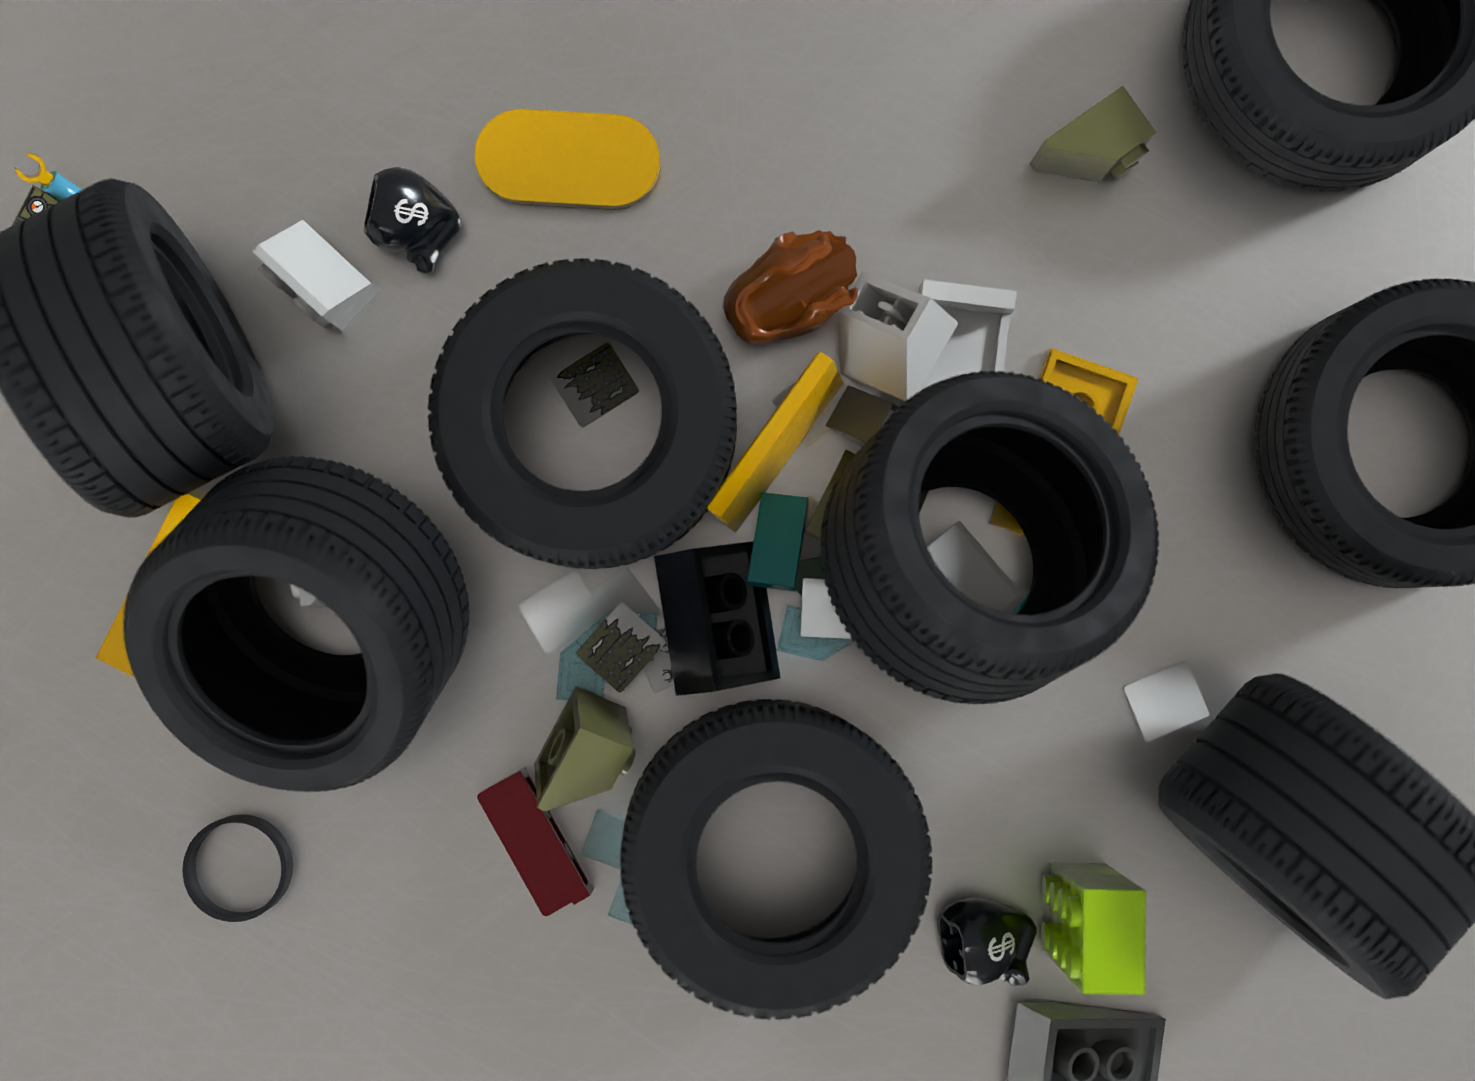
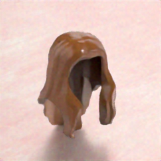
(792, 287)

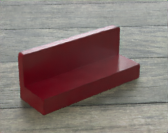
(535, 843)

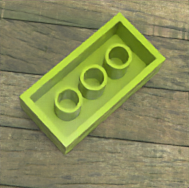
(1095, 927)

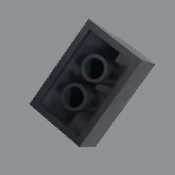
(714, 620)

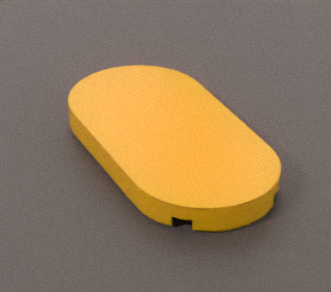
(567, 158)

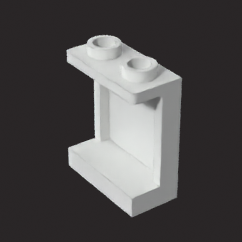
(981, 331)

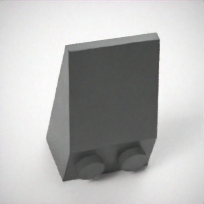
(1084, 1044)

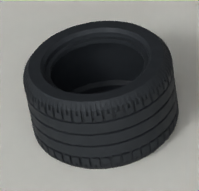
(1306, 138)
(125, 352)
(1306, 446)
(1064, 485)
(603, 524)
(245, 687)
(751, 747)
(1330, 831)

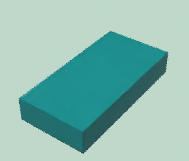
(778, 541)

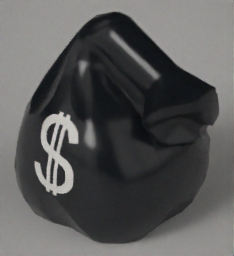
(410, 216)
(986, 941)

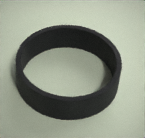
(190, 878)

